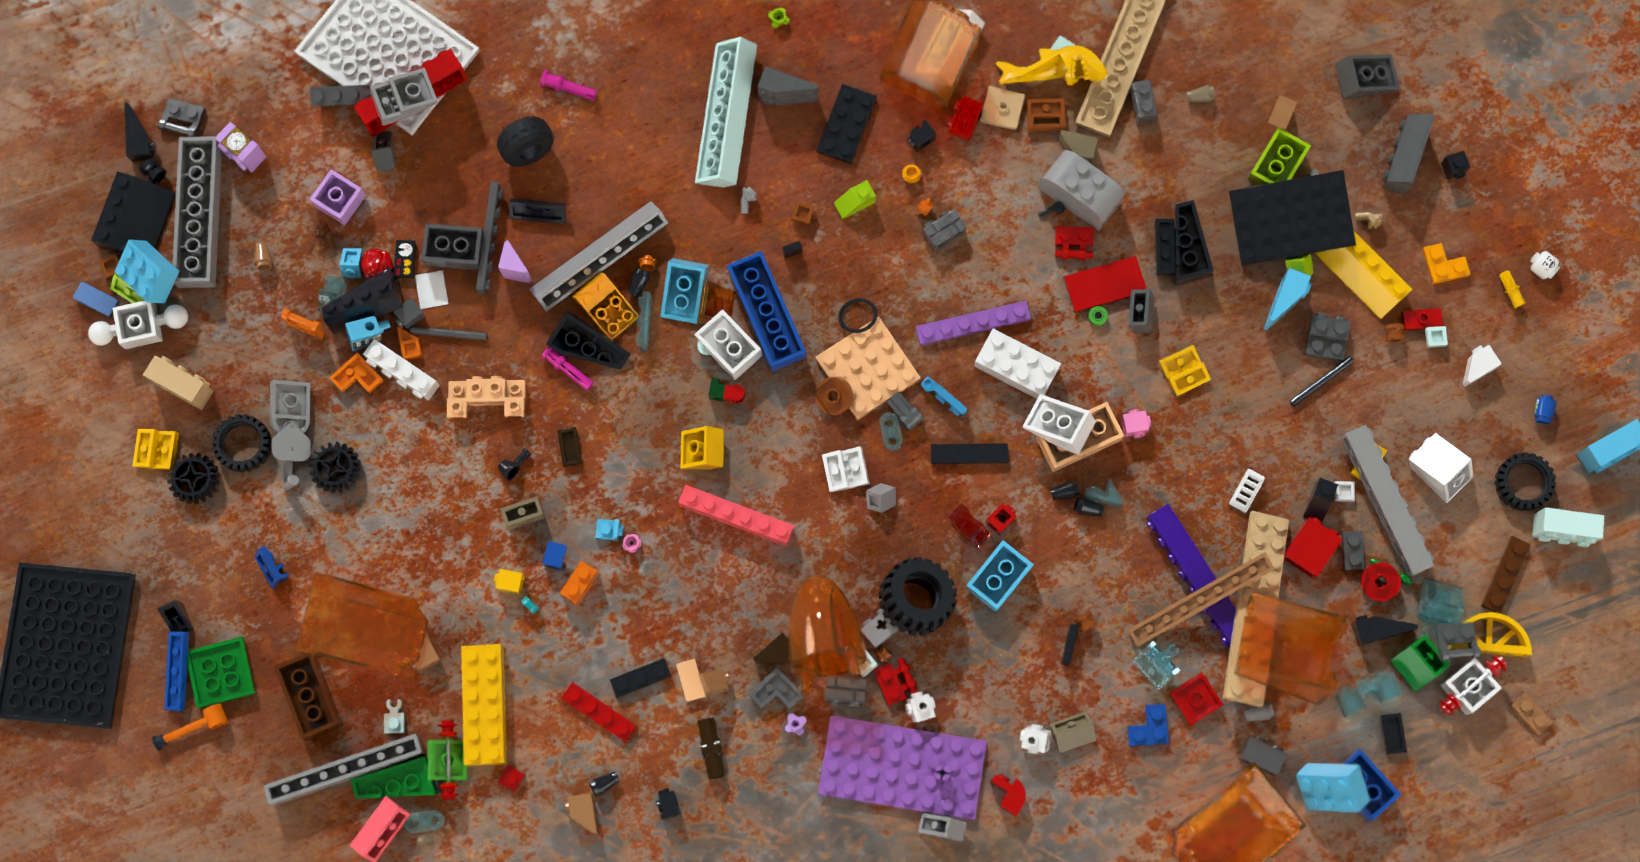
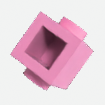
(1135, 423)

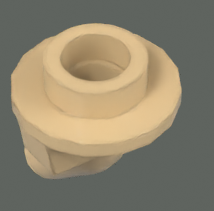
(1374, 220)

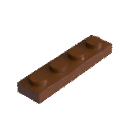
(1505, 575)

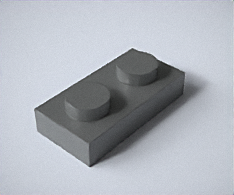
(1352, 551)

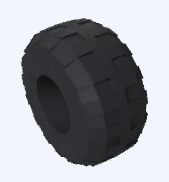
(525, 141)

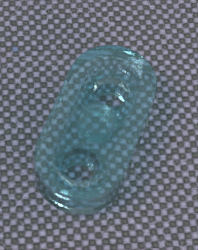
(890, 432)
(424, 821)

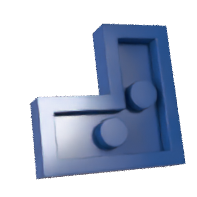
(1155, 730)

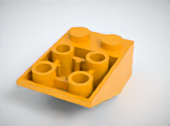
(605, 305)

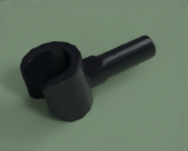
(1058, 207)

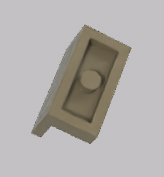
(1073, 732)

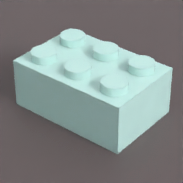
(1568, 527)

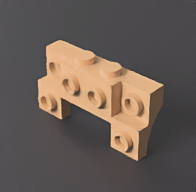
(485, 393)

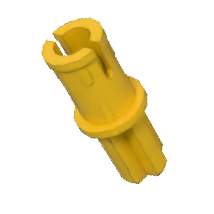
(1512, 289)

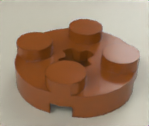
(824, 395)

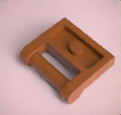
(1045, 110)

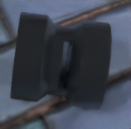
(153, 171)

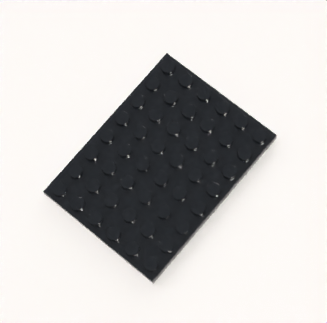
(65, 645)

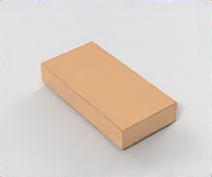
(690, 680)

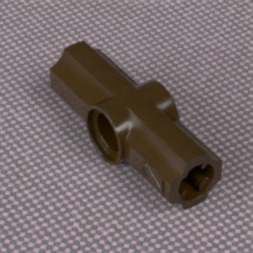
(711, 748)

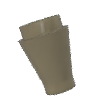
(1202, 95)

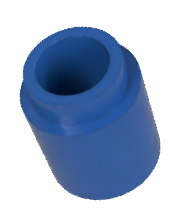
(1545, 409)

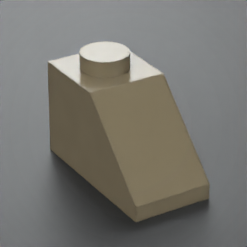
(1079, 144)

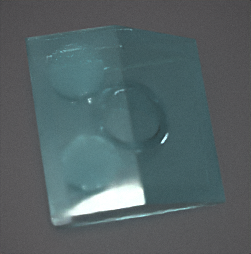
(1440, 602)

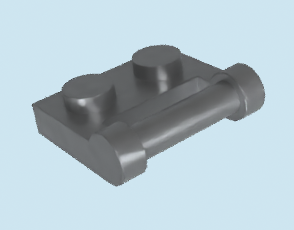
(184, 113)

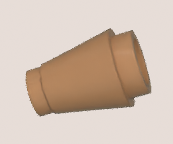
(262, 257)

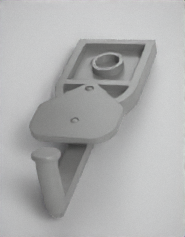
(290, 406)

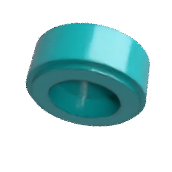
(530, 604)

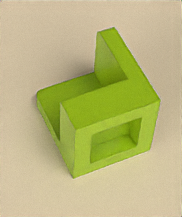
(1300, 263)

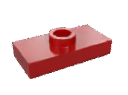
(1422, 319)

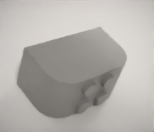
(1082, 189)

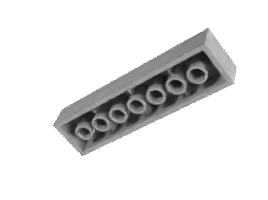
(197, 212)

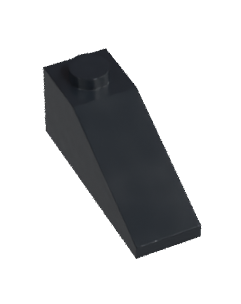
(138, 142)
(1375, 629)

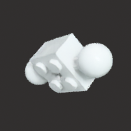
(132, 334)

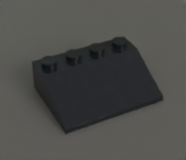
(132, 212)

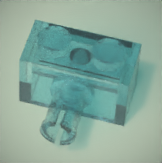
(1157, 664)

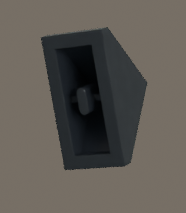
(176, 617)

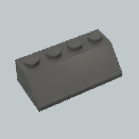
(1407, 152)

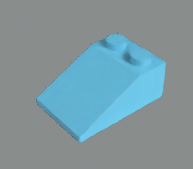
(1291, 289)
(683, 290)

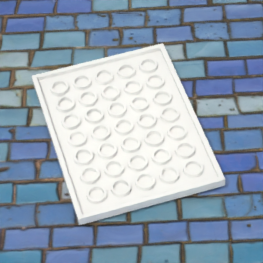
(379, 40)

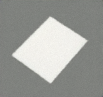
(431, 289)

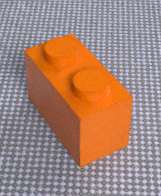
(579, 583)

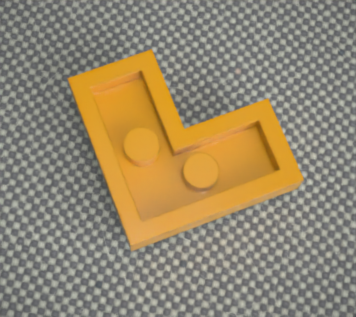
(1441, 269)

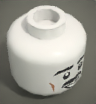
(1544, 265)

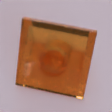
(713, 301)

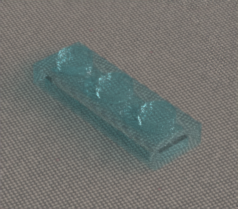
(644, 321)

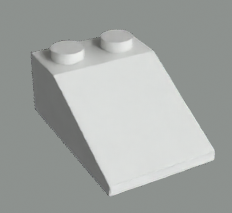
(729, 344)
(1060, 423)

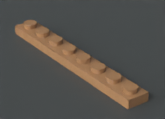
(1201, 599)

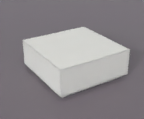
(1345, 491)

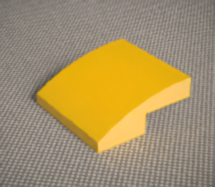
(1184, 370)
(155, 449)

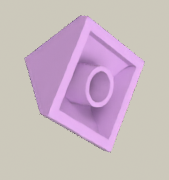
(511, 265)

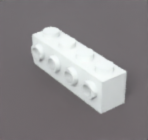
(397, 367)

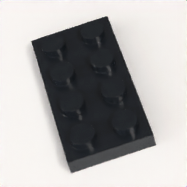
(846, 124)

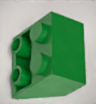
(1419, 663)

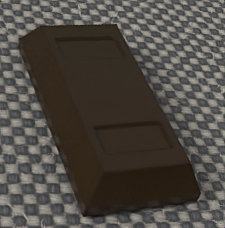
(569, 446)

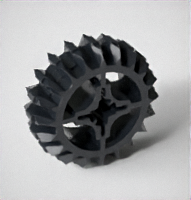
(338, 460)
(178, 478)

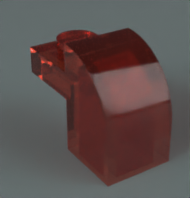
(968, 526)

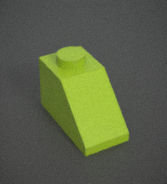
(855, 200)

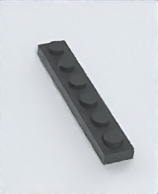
(488, 244)

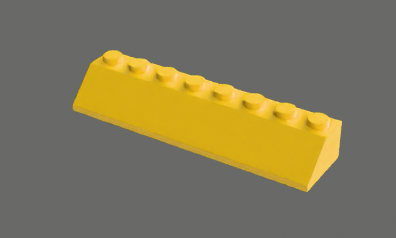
(1366, 276)

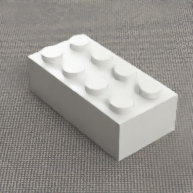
(1017, 364)

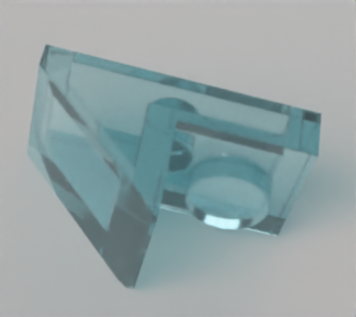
(332, 290)
(1109, 497)

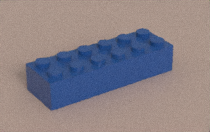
(766, 311)

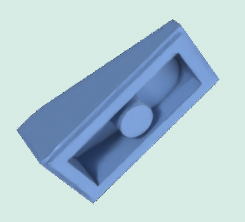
(95, 299)

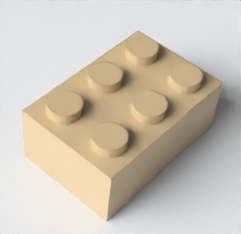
(179, 381)

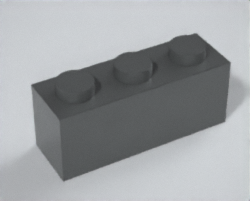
(338, 95)

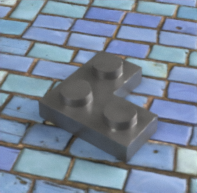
(776, 685)

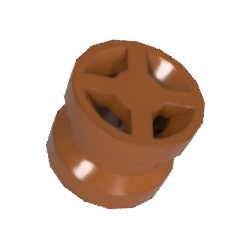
(1395, 333)
(1085, 622)

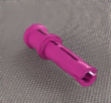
(560, 83)
(560, 362)

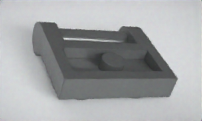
(1456, 634)

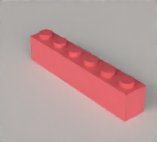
(736, 515)

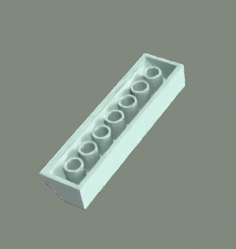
(726, 113)

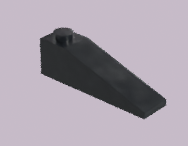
(581, 340)

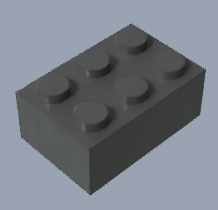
(452, 246)

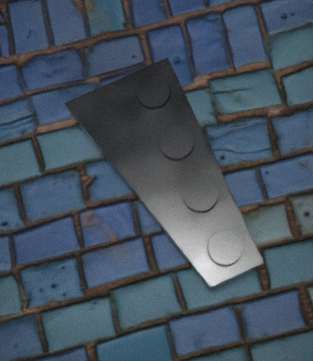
(1191, 249)
(368, 299)

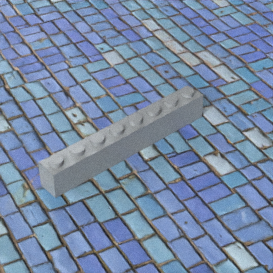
(598, 256)
(1387, 501)
(344, 769)

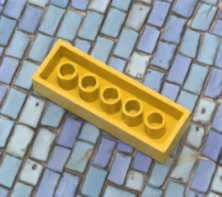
(484, 705)

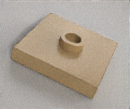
(1002, 108)

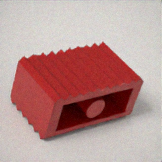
(965, 119)

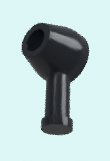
(510, 468)

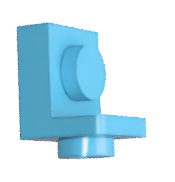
(351, 262)
(609, 529)

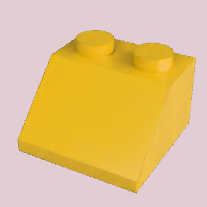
(702, 448)

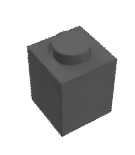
(409, 314)

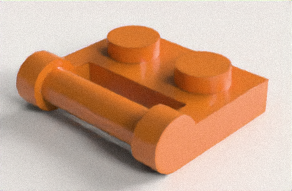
(302, 324)

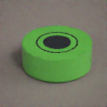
(1097, 316)

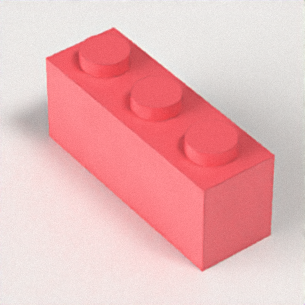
(380, 829)

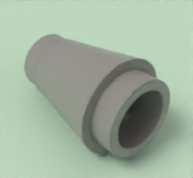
(1259, 713)

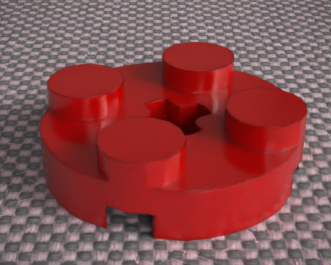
(1389, 574)

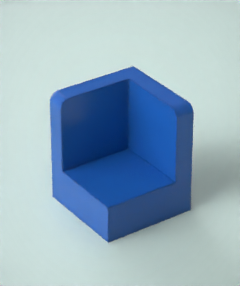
(554, 555)

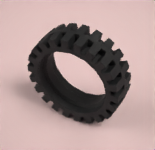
(227, 426)
(1541, 466)

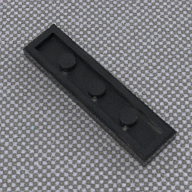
(969, 453)

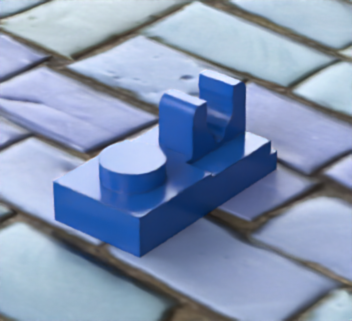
(266, 562)

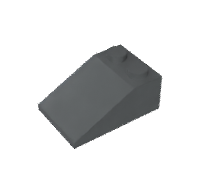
(1366, 75)
(784, 89)

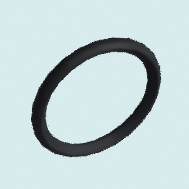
(862, 329)

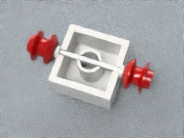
(1471, 685)

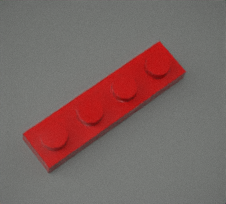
(599, 712)

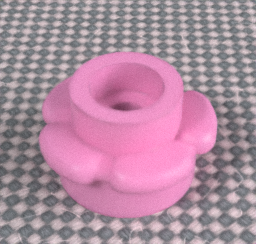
(631, 538)

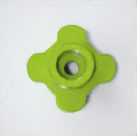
(781, 12)

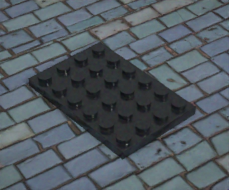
(1292, 217)

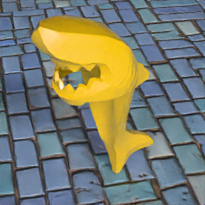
(1065, 63)

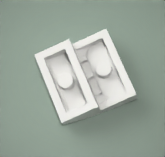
(845, 469)

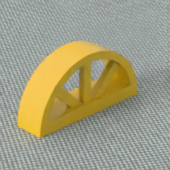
(1498, 648)

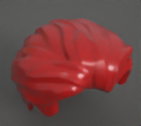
(375, 261)

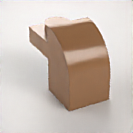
(1282, 112)

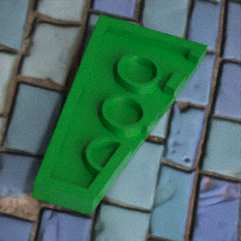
(396, 781)

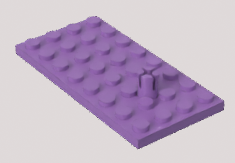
(902, 767)

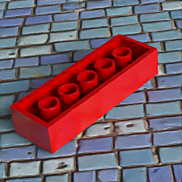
(444, 74)

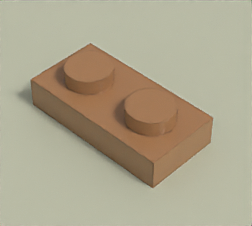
(1531, 714)

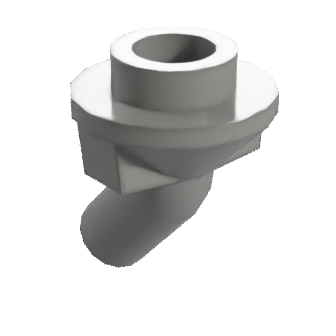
(748, 195)

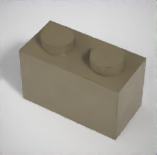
(522, 513)

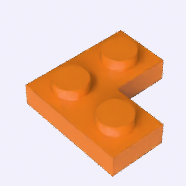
(356, 370)

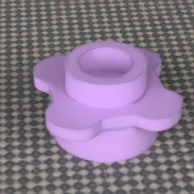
(795, 729)

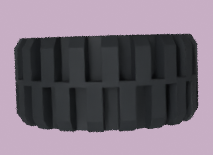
(929, 577)

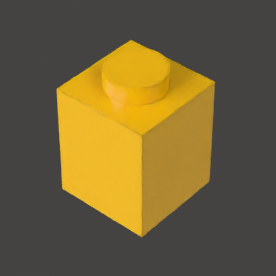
(509, 581)

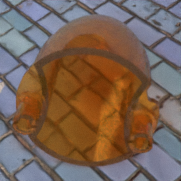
(823, 633)

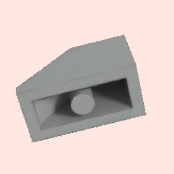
(942, 827)

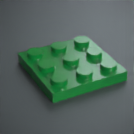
(220, 672)

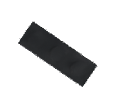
(537, 211)
(1165, 247)
(640, 678)

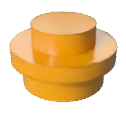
(911, 174)

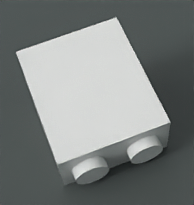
(1441, 467)

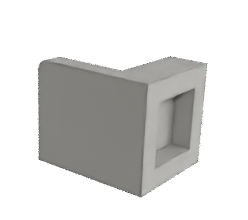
(881, 497)

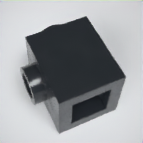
(1455, 165)

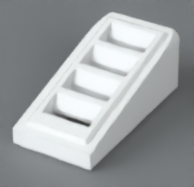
(1253, 475)

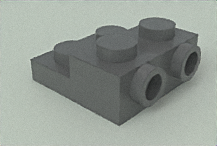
(1327, 337)

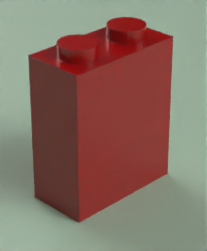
(1312, 547)

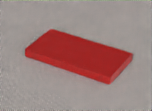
(1104, 284)

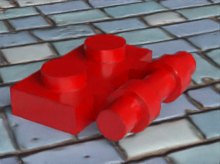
(1074, 237)
(890, 684)

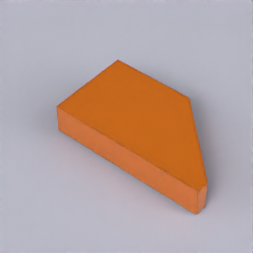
(409, 345)

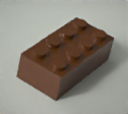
(308, 696)

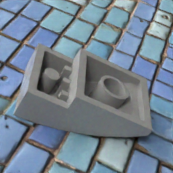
(403, 96)

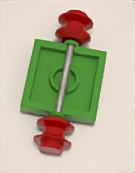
(446, 760)

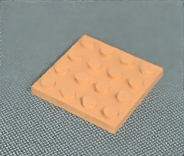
(871, 366)

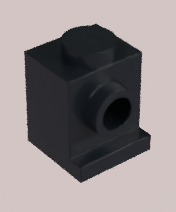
(921, 136)
(668, 804)

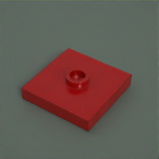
(1196, 699)

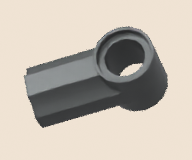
(908, 415)

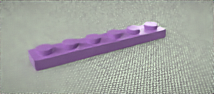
(973, 323)

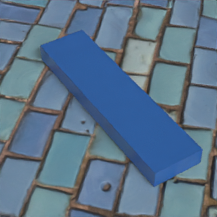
(176, 671)

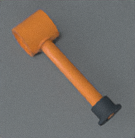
(213, 717)

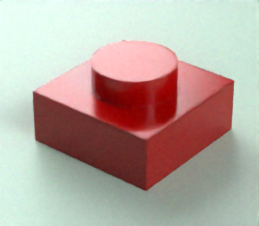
(511, 778)

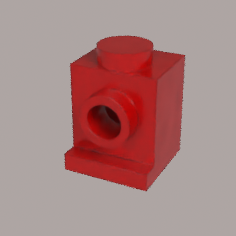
(1003, 510)

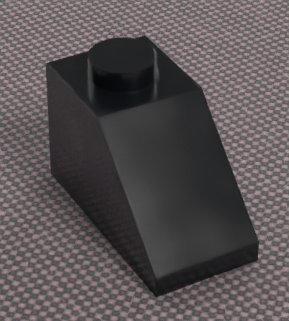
(1320, 499)

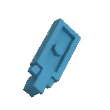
(943, 396)

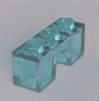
(1352, 699)

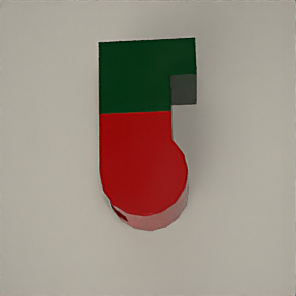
(726, 393)

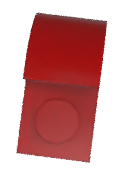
(1015, 794)

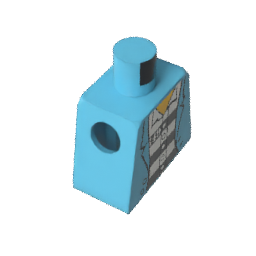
(364, 331)

